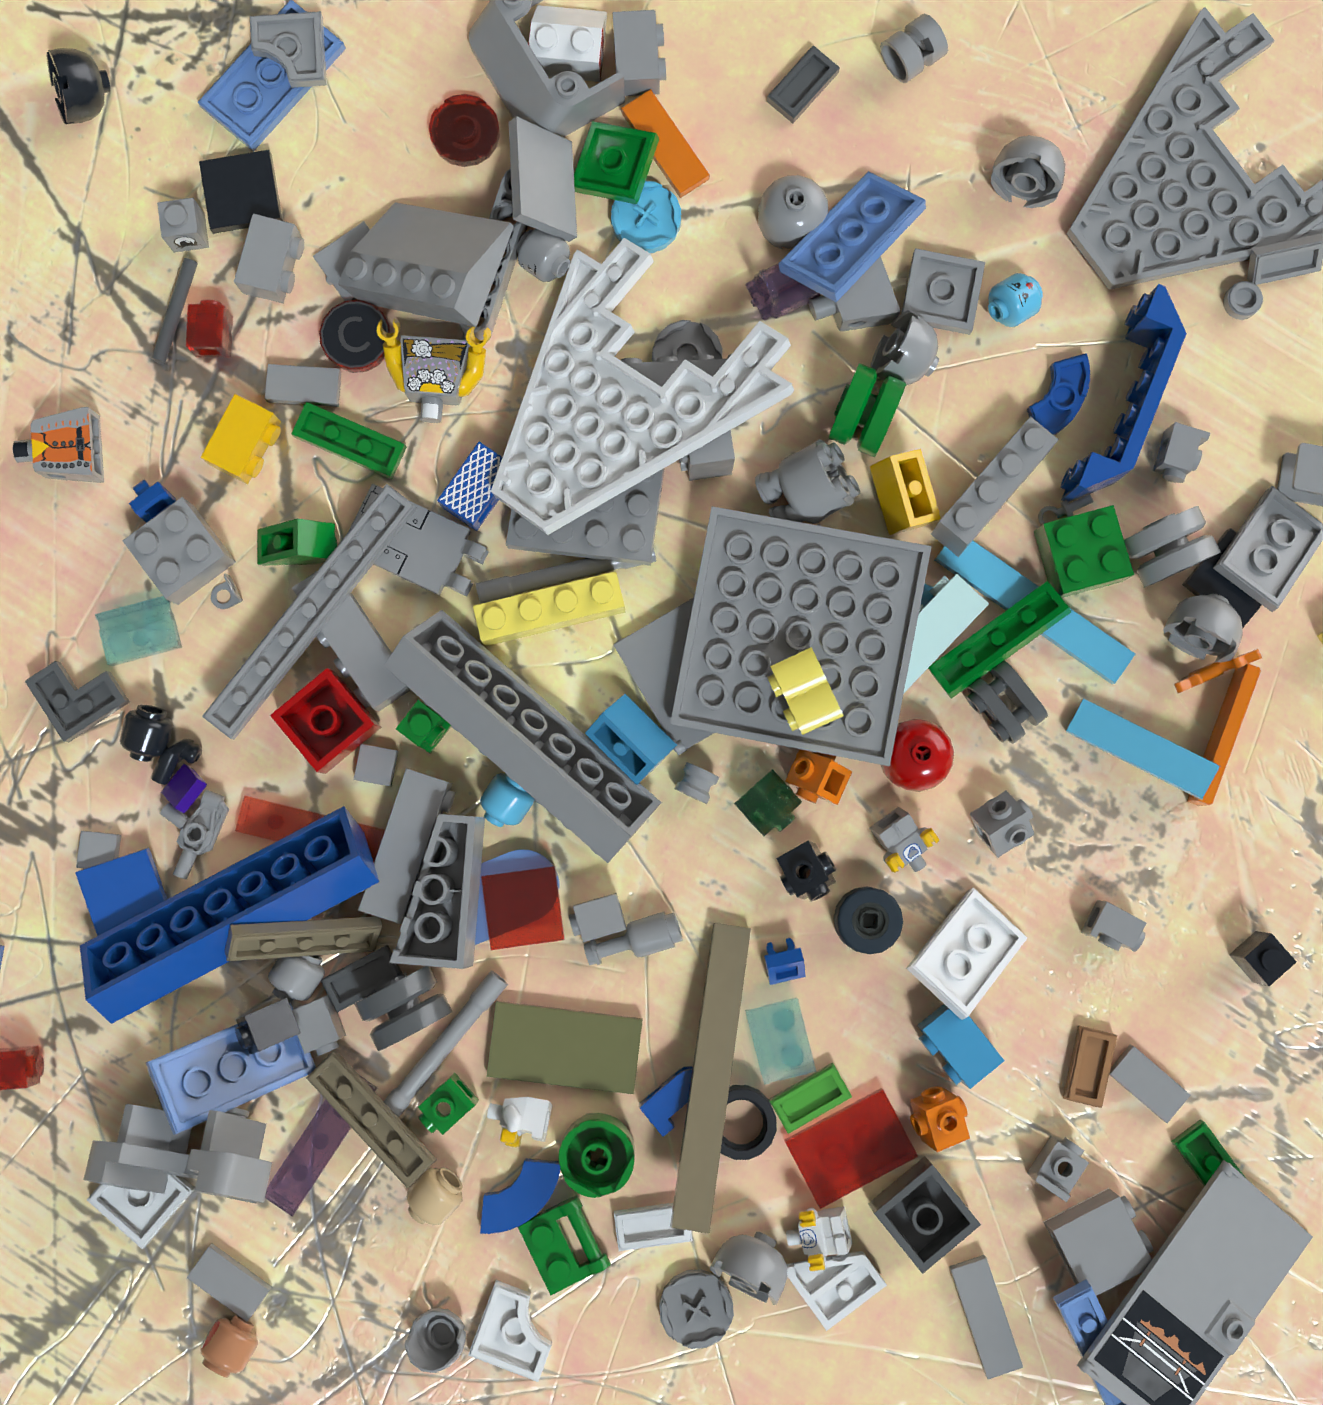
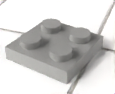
(944, 290)

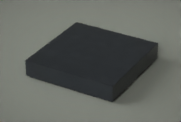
(239, 188)
(1207, 581)

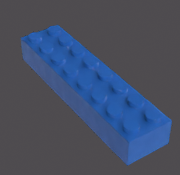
(191, 929)

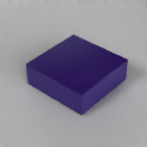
(184, 788)

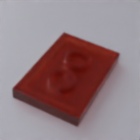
(851, 1148)

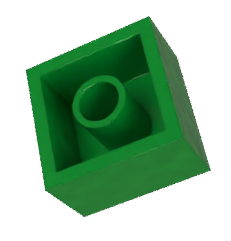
(1083, 552)

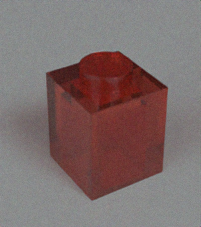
(209, 329)
(20, 1067)

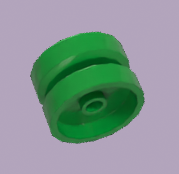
(866, 409)

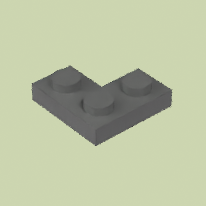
(74, 709)

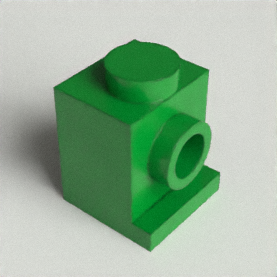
(423, 726)
(454, 1093)

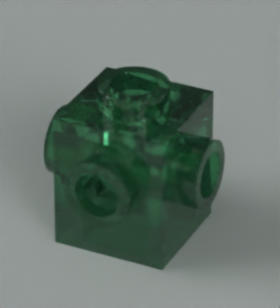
(769, 804)

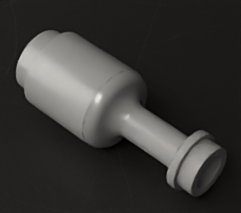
(642, 938)

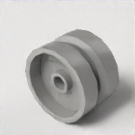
(1170, 545)

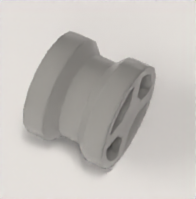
(696, 783)

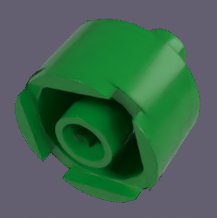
(605, 1175)

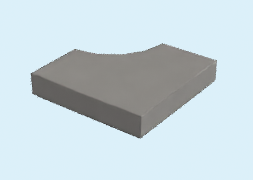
(294, 43)

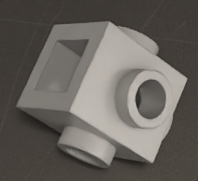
(1003, 823)

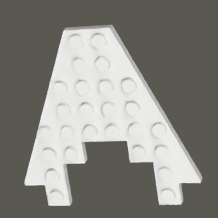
(602, 426)

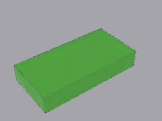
(810, 1098)

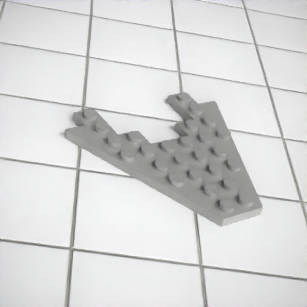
(1173, 187)

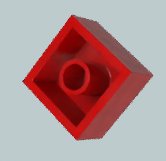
(325, 721)

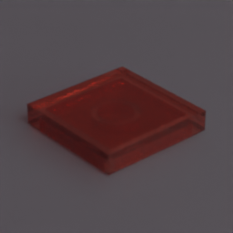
(523, 908)

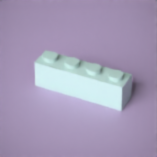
(941, 622)

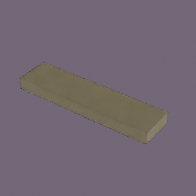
(302, 938)
(371, 1118)

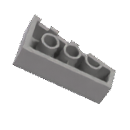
(445, 898)

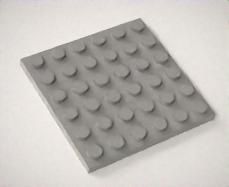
(790, 587)

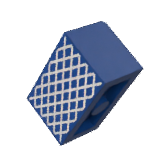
(469, 491)

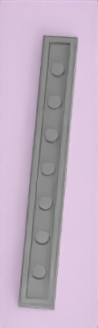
(309, 612)

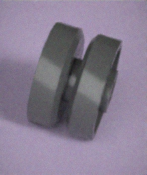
(403, 1007)

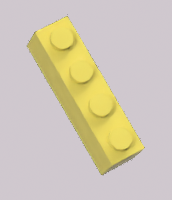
(549, 609)

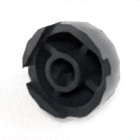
(77, 84)

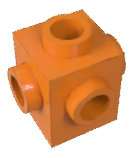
(810, 776)
(939, 1118)

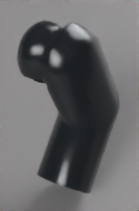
(172, 756)

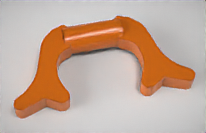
(1215, 669)

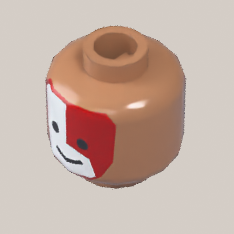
(229, 1346)

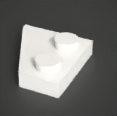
(839, 1288)

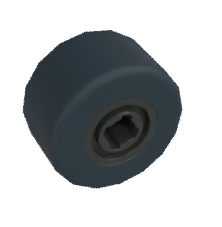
(857, 912)

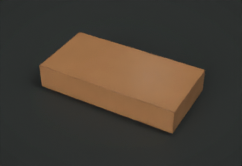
(1090, 1066)

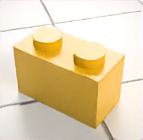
(242, 439)
(905, 491)

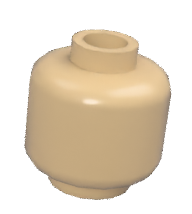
(434, 1196)

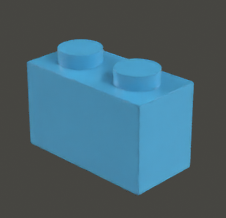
(630, 739)
(961, 1045)

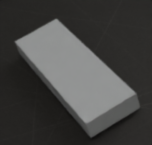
(986, 1317)

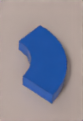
(1065, 394)
(522, 1199)

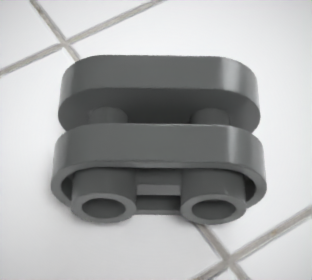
(985, 699)

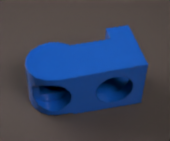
(667, 1100)

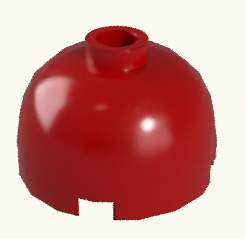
(928, 770)

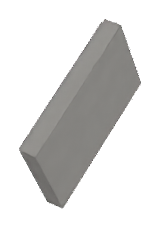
(542, 179)
(1271, 549)

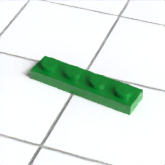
(999, 639)

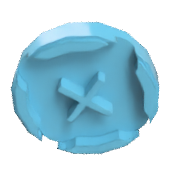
(651, 222)

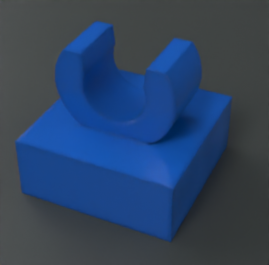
(150, 500)
(784, 965)

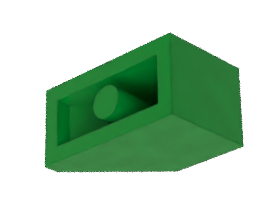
(295, 543)

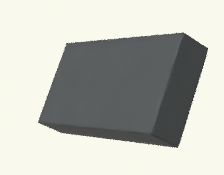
(803, 84)
(360, 978)

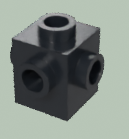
(797, 863)

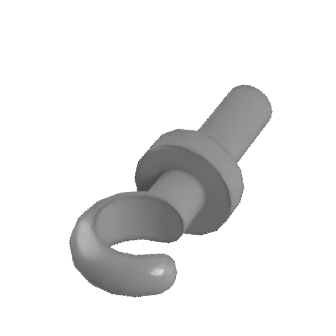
(1066, 509)

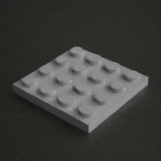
(613, 531)

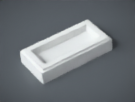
(647, 1227)

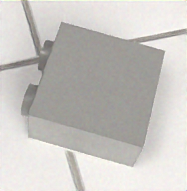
(1100, 1241)

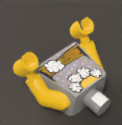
(434, 368)

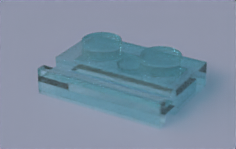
(138, 631)
(780, 1040)

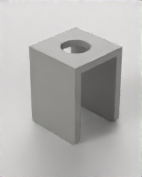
(1303, 475)

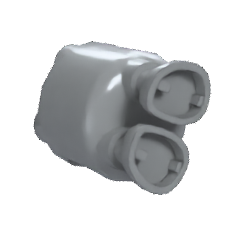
(811, 483)

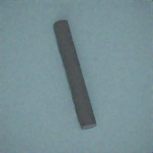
(174, 311)

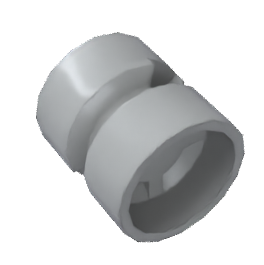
(917, 46)

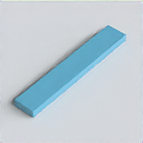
(1007, 587)

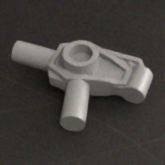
(197, 832)

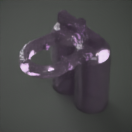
(777, 293)

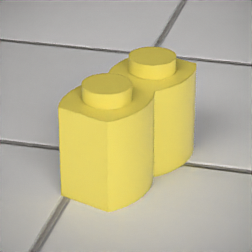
(806, 692)

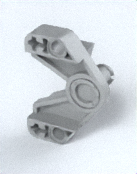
(150, 1152)

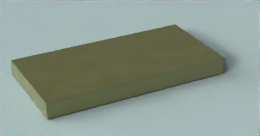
(564, 1047)

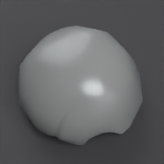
(435, 1340)

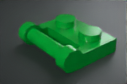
(553, 1251)

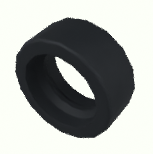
(767, 1133)

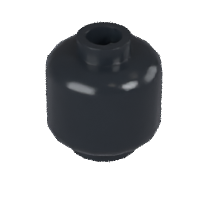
(146, 732)

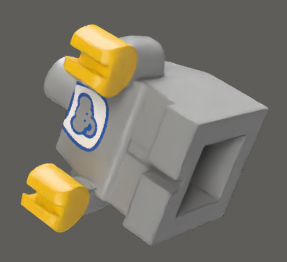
(903, 840)

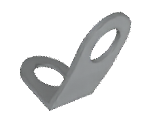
(229, 586)

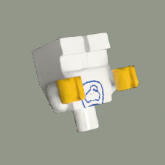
(520, 1117)
(821, 1235)

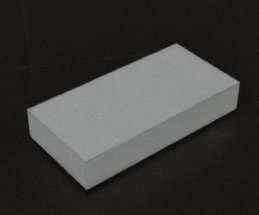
(1285, 259)
(302, 385)
(1148, 1083)
(229, 1282)

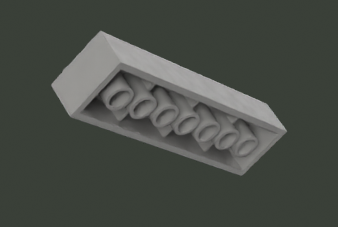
(521, 734)

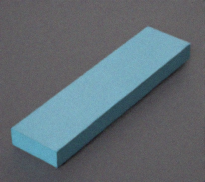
(1143, 749)

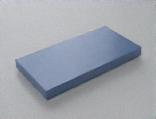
(257, 93)
(852, 236)
(222, 1075)

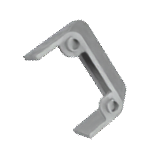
(522, 84)

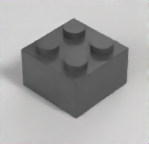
(924, 1214)

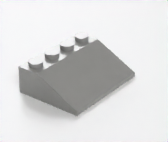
(427, 263)

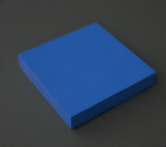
(121, 889)

